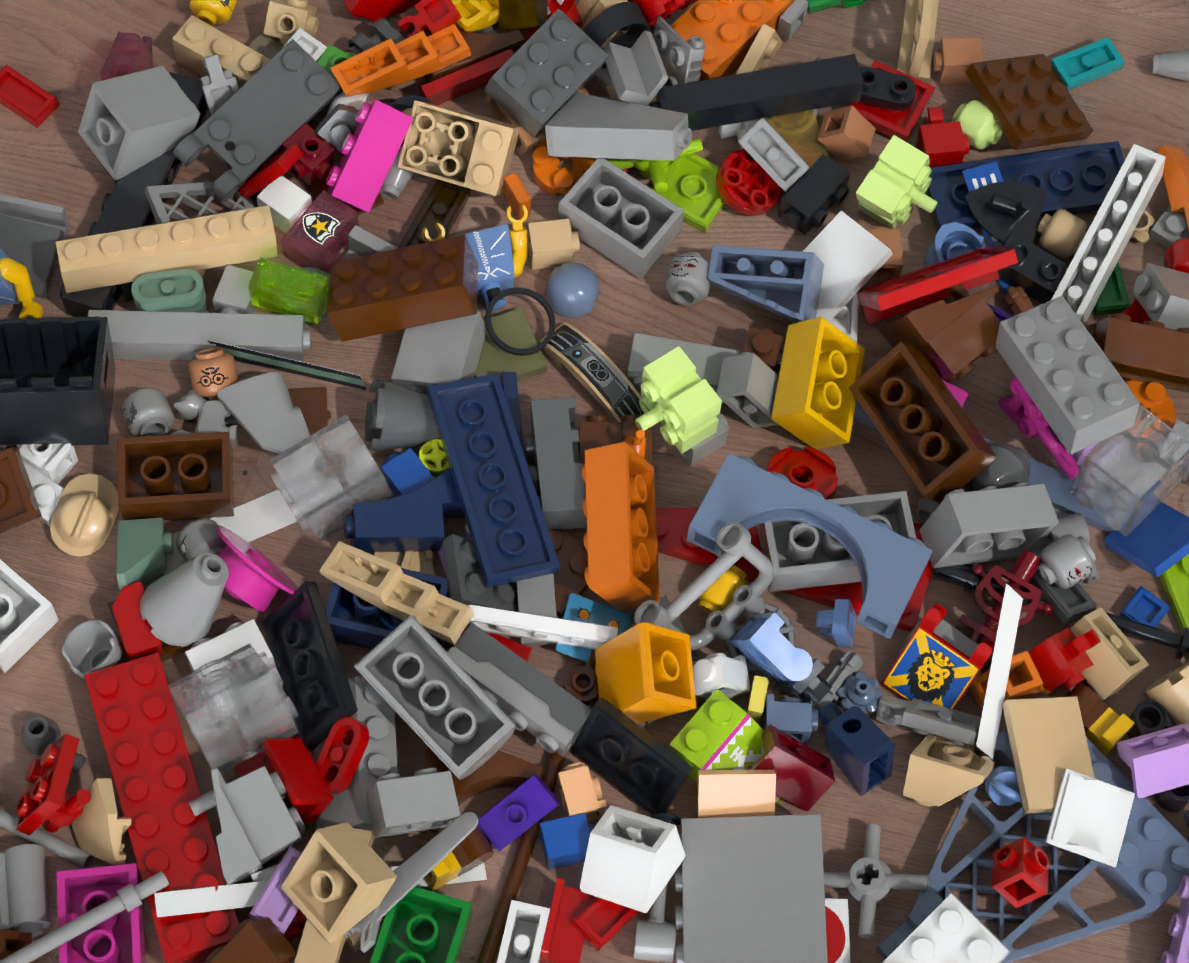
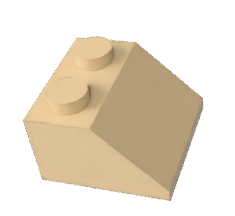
(338, 880)

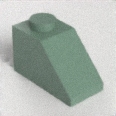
(142, 550)

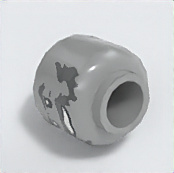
(147, 413)

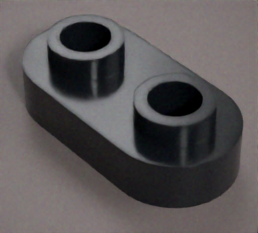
(882, 89)

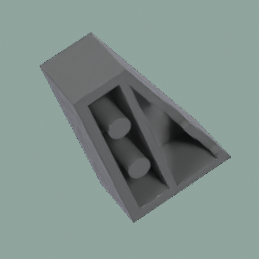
(556, 462)

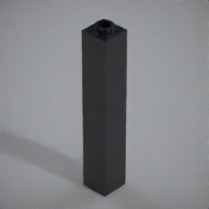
(765, 92)

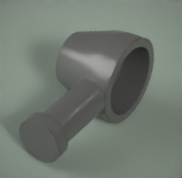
(50, 735)

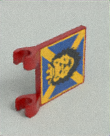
(933, 667)

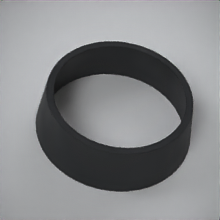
(614, 19)

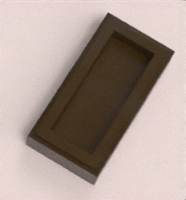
(521, 14)

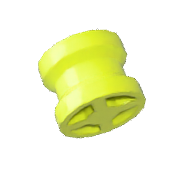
(434, 453)

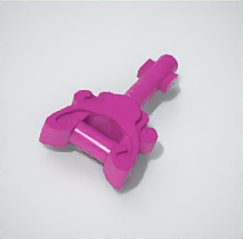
(1033, 424)

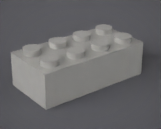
(1067, 374)
(813, 558)

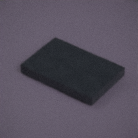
(631, 758)

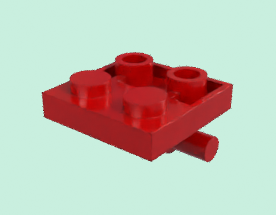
(46, 790)

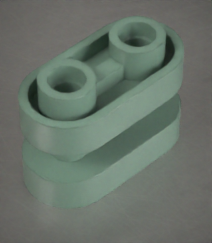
(170, 291)

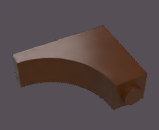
(481, 46)
(498, 772)

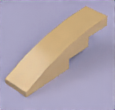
(395, 592)

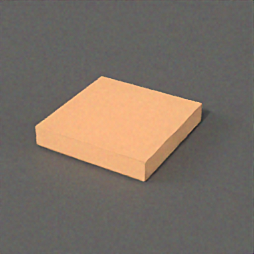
(736, 793)

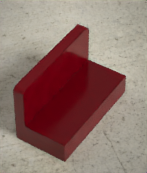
(800, 770)

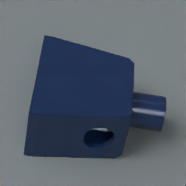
(857, 746)

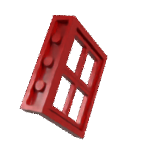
(932, 282)

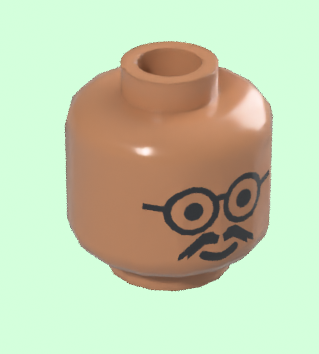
(212, 371)

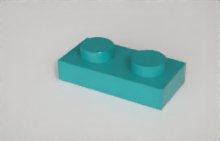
(1087, 63)

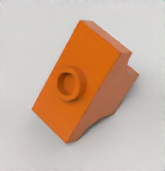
(1022, 681)

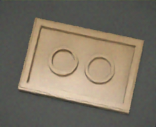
(1045, 741)

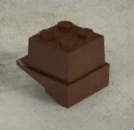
(949, 333)

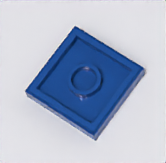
(1155, 542)

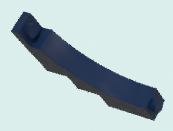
(416, 518)

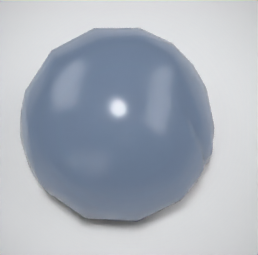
(572, 289)

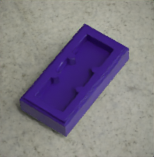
(517, 812)

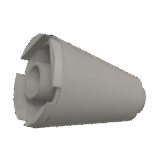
(185, 600)

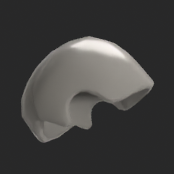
(92, 647)

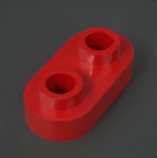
(342, 754)

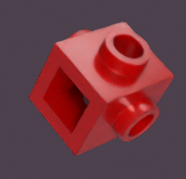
(1020, 872)

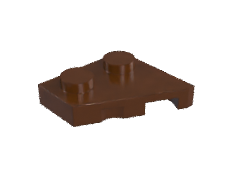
(571, 574)

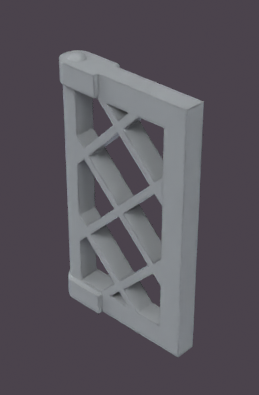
(182, 192)

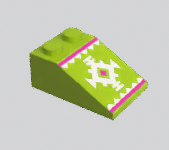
(719, 738)

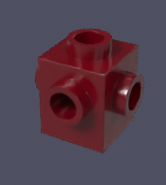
(317, 155)

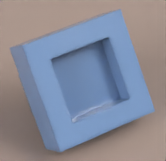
(838, 623)

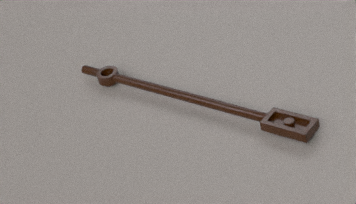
(528, 839)

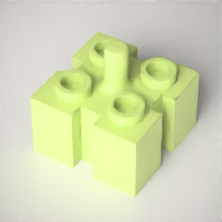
(895, 183)
(678, 400)

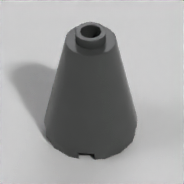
(398, 418)

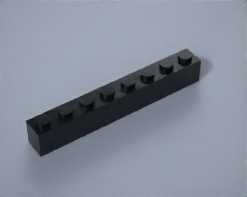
(129, 208)

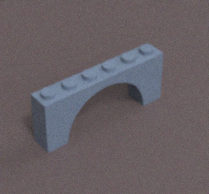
(885, 560)

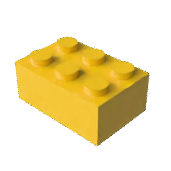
(815, 383)

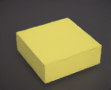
(757, 697)

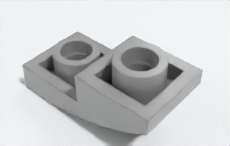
(537, 598)

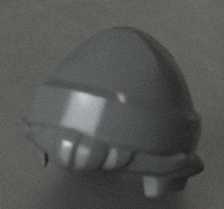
(1005, 471)

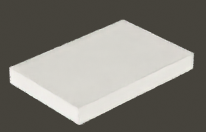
(849, 261)

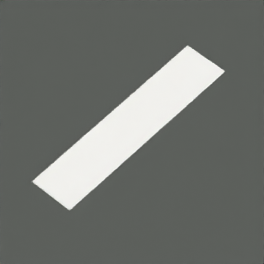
(249, 522)

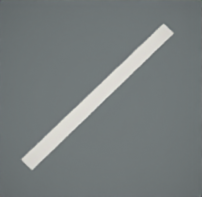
(247, 894)

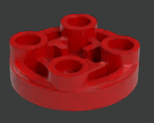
(746, 185)

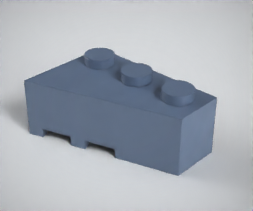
(770, 279)

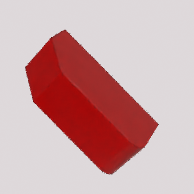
(134, 631)

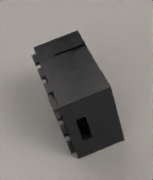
(56, 381)

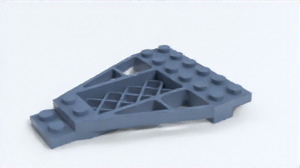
(1146, 871)

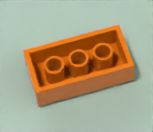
(727, 30)
(620, 526)

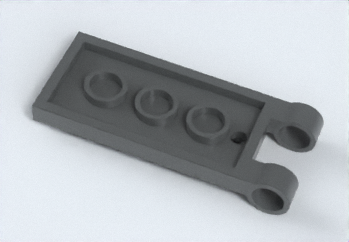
(261, 116)

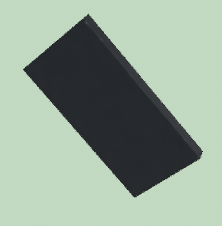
(309, 664)

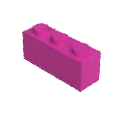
(368, 154)

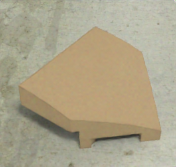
(99, 828)

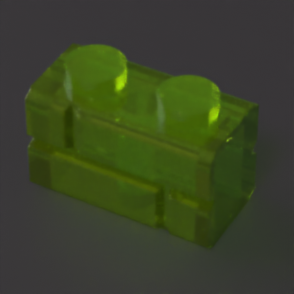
(289, 290)

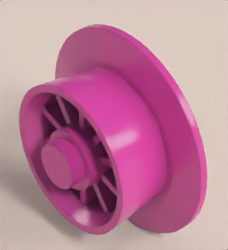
(251, 573)

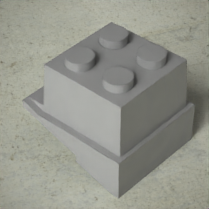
(252, 822)

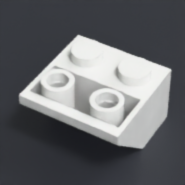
(630, 858)

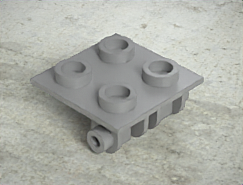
(678, 56)

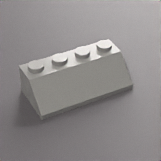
(377, 760)

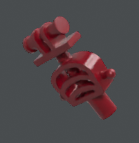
(1018, 578)

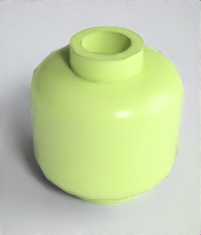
(978, 124)

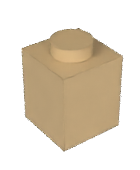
(551, 243)

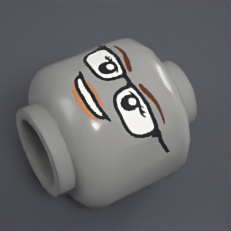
(198, 538)

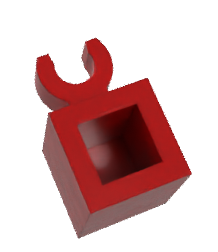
(941, 140)
(1063, 658)

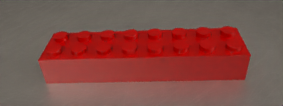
(155, 791)

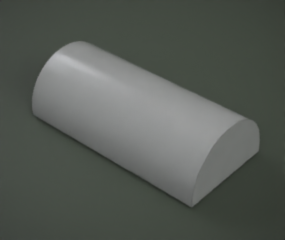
(436, 698)

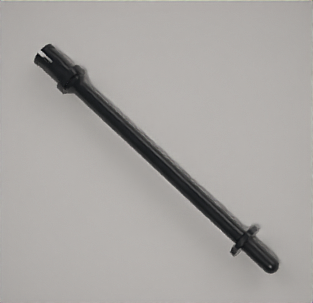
(964, 577)

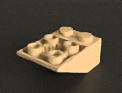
(459, 147)

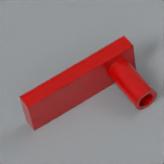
(464, 80)

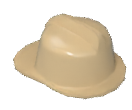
(84, 515)

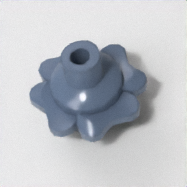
(860, 692)

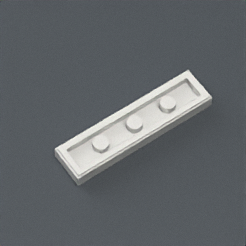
(541, 627)

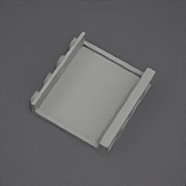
(752, 890)

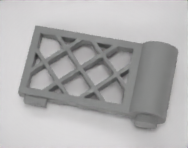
(24, 890)

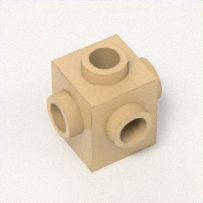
(287, 16)

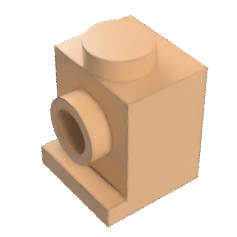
(580, 792)

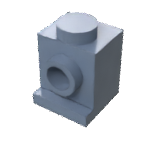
(791, 717)

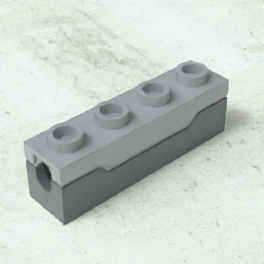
(521, 691)

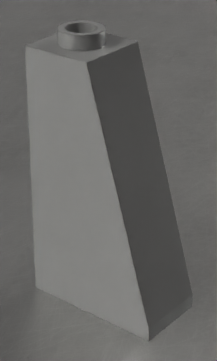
(616, 130)

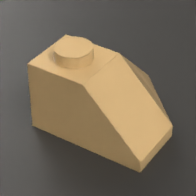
(943, 771)

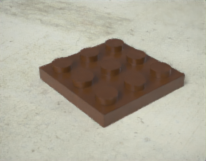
(1029, 101)

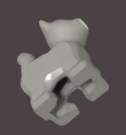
(211, 416)

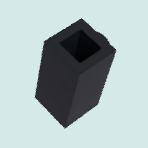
(814, 195)
(1036, 271)

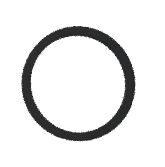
(517, 290)

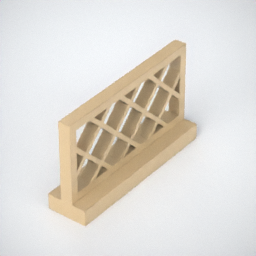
(917, 38)

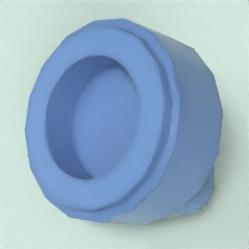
(1003, 786)

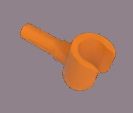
(637, 442)

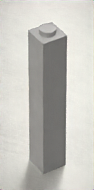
(184, 333)

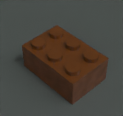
(176, 476)

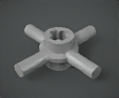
(880, 885)

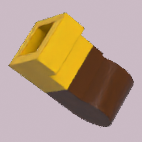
(1100, 722)
(466, 856)

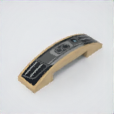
(594, 371)

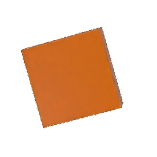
(516, 195)

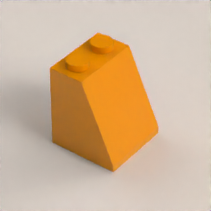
(647, 672)

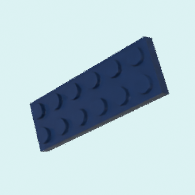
(1073, 176)
(492, 480)

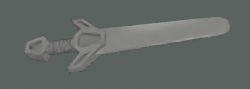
(412, 872)

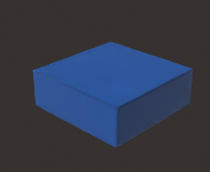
(1145, 608)

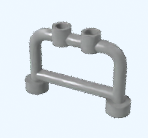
(736, 543)

